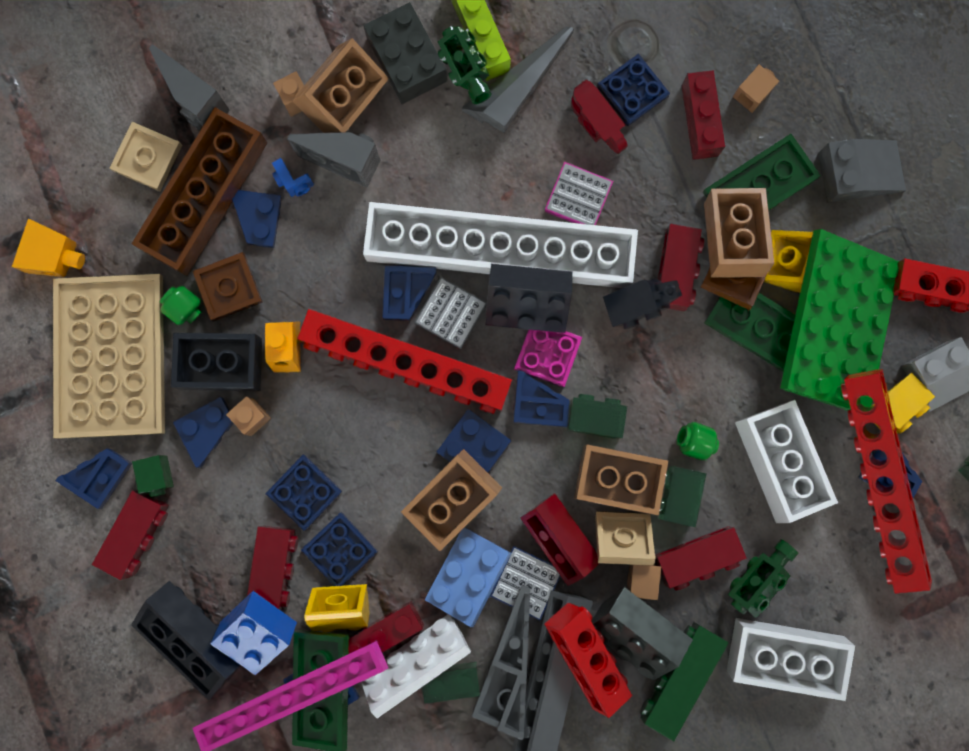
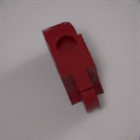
(598, 116)

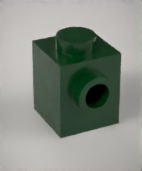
(153, 475)

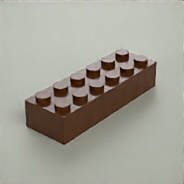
(200, 191)

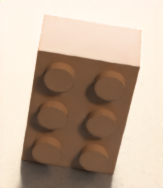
(340, 88)
(738, 232)
(621, 479)
(451, 500)

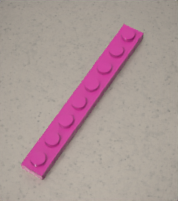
(291, 697)

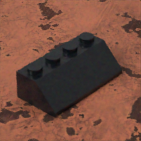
(184, 638)

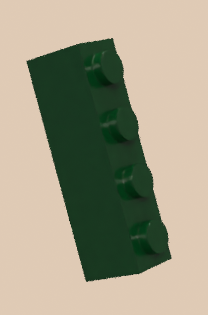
(680, 688)

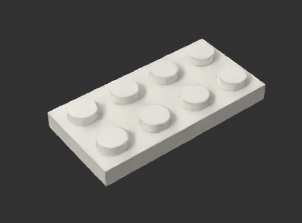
(416, 665)

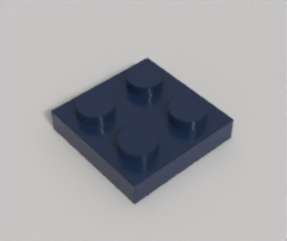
(477, 438)

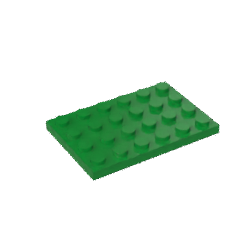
(839, 318)

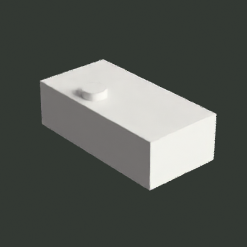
(786, 462)
(790, 659)

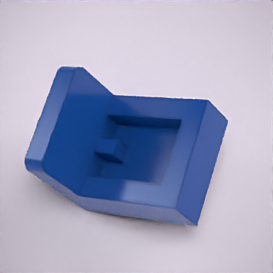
(283, 178)

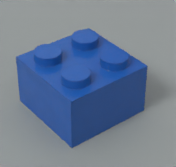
(254, 633)

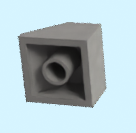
(942, 371)

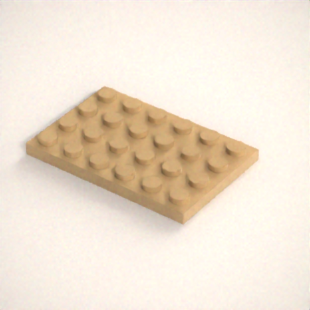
(108, 356)

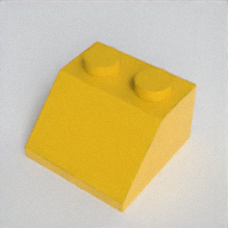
(790, 259)
(338, 608)

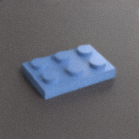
(468, 577)

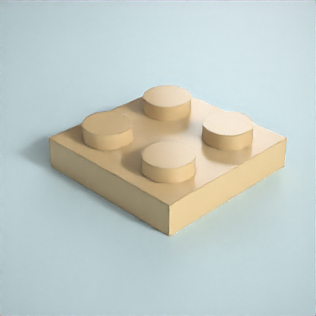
(146, 156)
(624, 538)

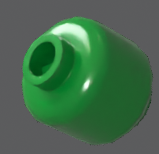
(180, 305)
(697, 441)

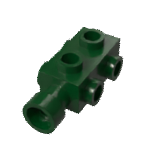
(466, 67)
(762, 580)

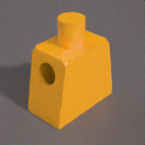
(46, 252)
(283, 346)

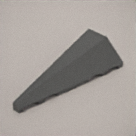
(517, 84)
(504, 689)

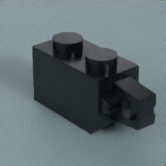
(640, 301)

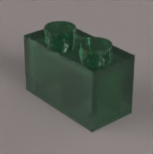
(597, 417)
(682, 496)
(454, 683)

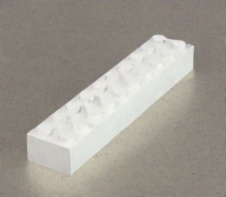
(477, 240)

